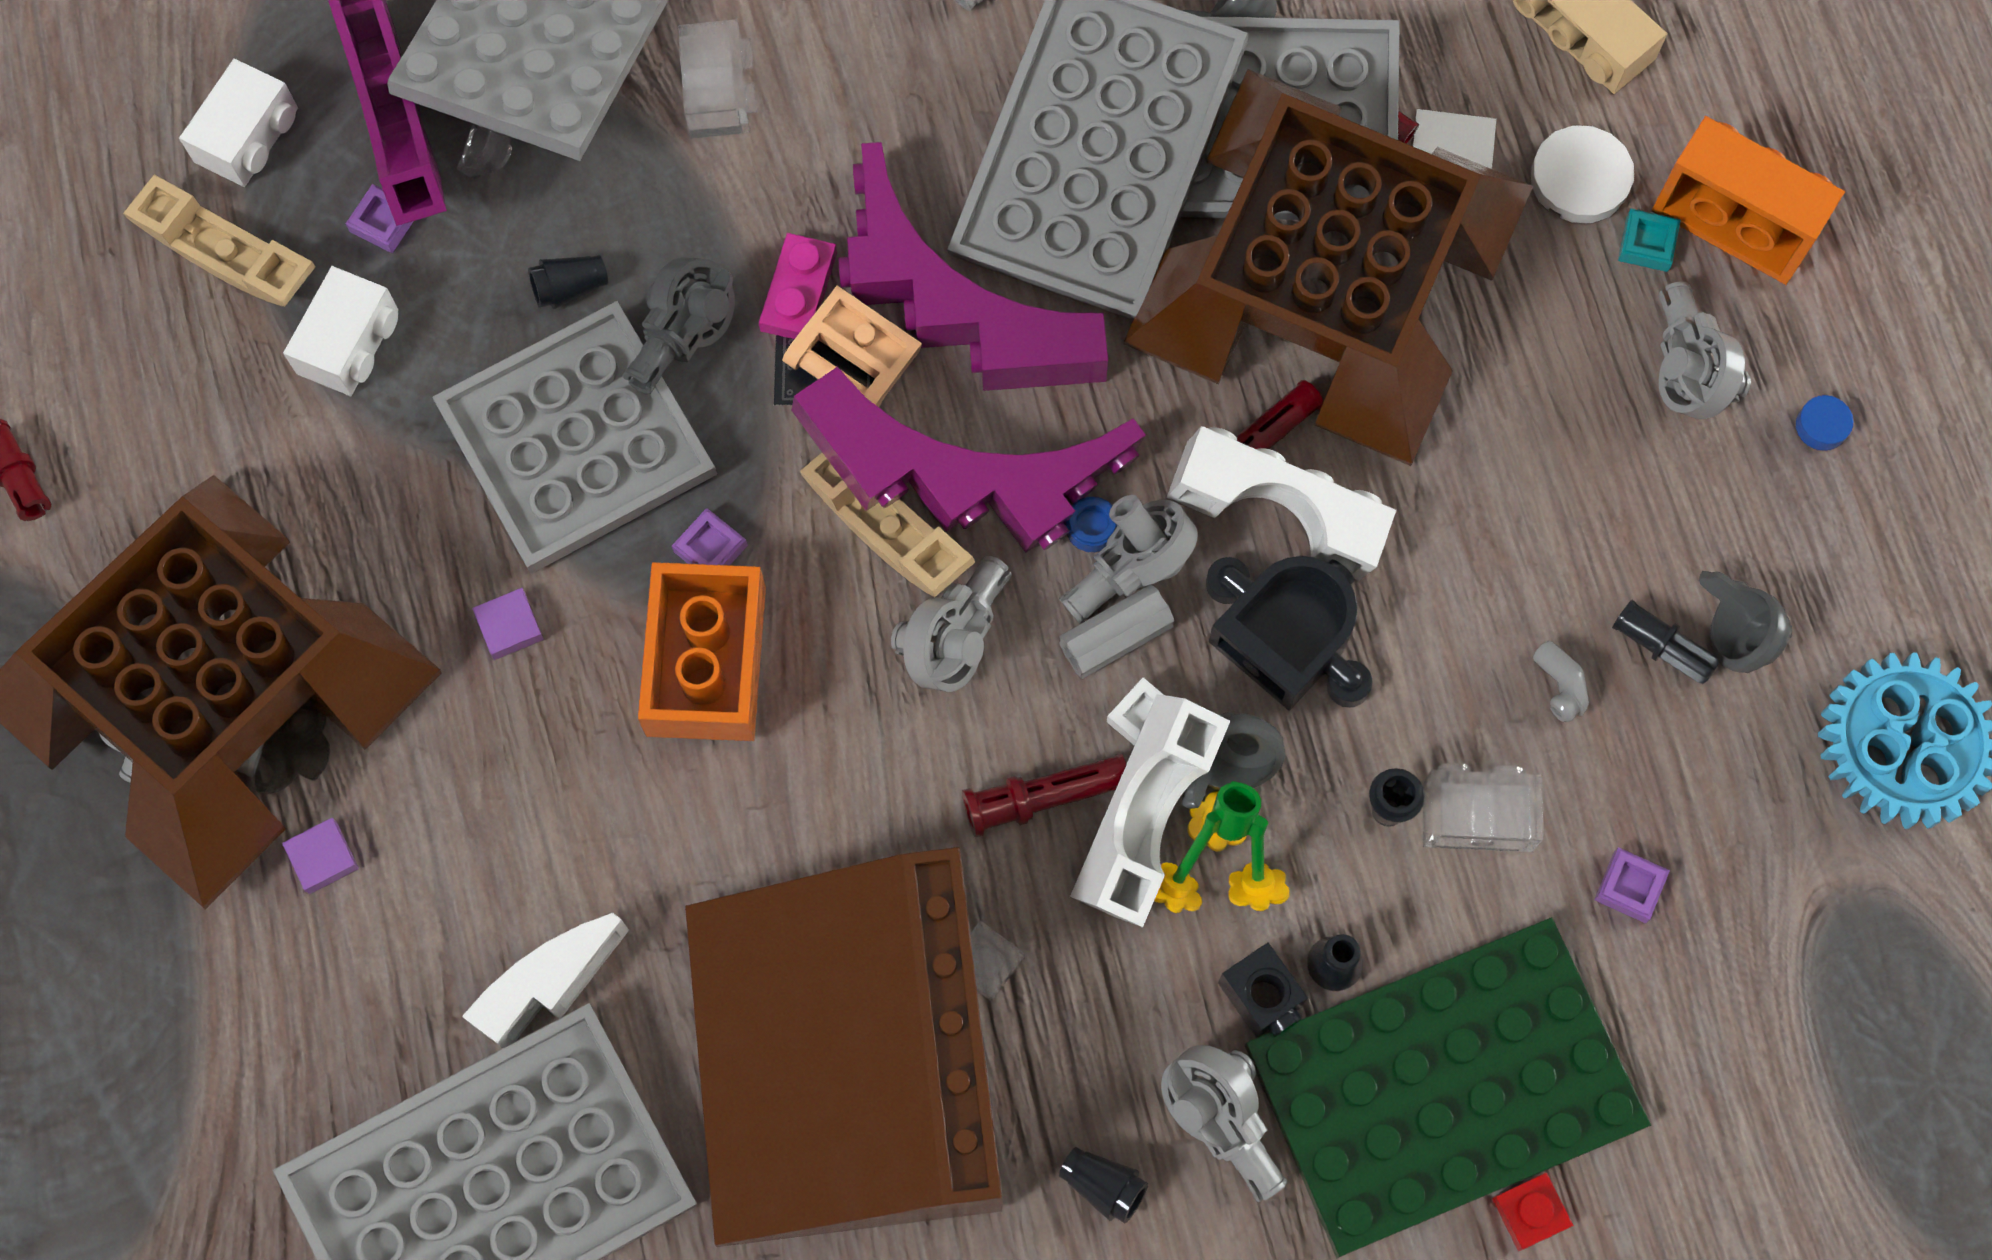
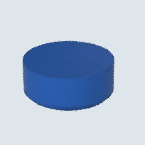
(1824, 422)
(1090, 524)

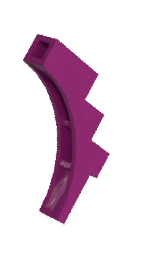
(394, 124)
(1007, 340)
(955, 483)

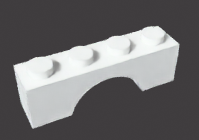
(1338, 521)
(1124, 860)

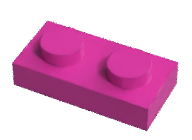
(797, 285)

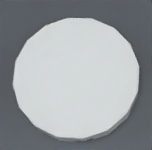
(1582, 174)

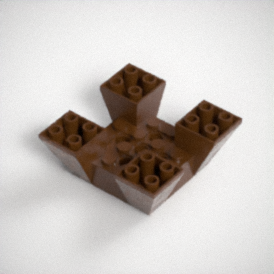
(1418, 209)
(184, 738)

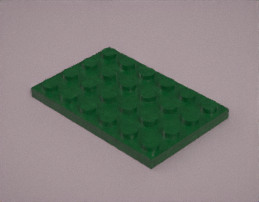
(1446, 1086)

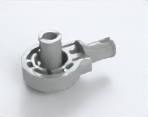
(1687, 361)
(1135, 553)
(950, 655)
(1223, 1112)

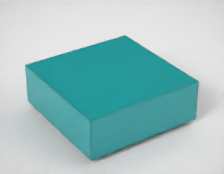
(1649, 240)

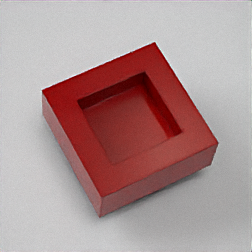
(1532, 1212)

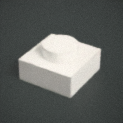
(1133, 710)

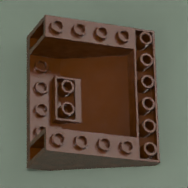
(842, 1052)

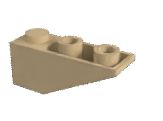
(1605, 36)

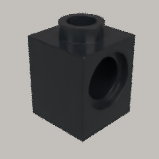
(1266, 967)

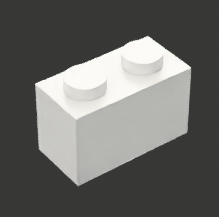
(239, 123)
(342, 331)

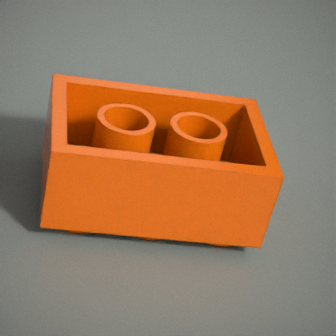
(1747, 199)
(702, 652)

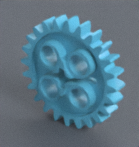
(1862, 721)

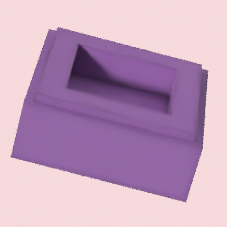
(374, 221)
(709, 542)
(508, 623)
(320, 856)
(1632, 885)

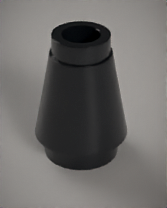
(566, 279)
(1401, 788)
(1327, 970)
(1104, 1183)

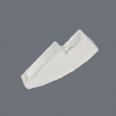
(545, 978)

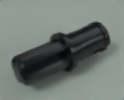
(1666, 642)

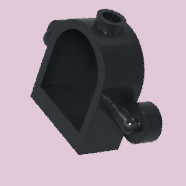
(1289, 627)

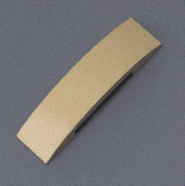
(217, 245)
(894, 533)

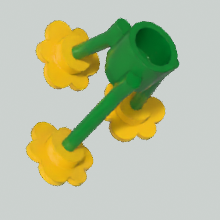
(1223, 820)

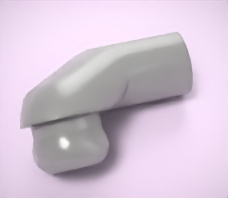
(1570, 679)

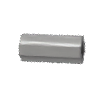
(1116, 631)

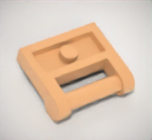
(860, 338)

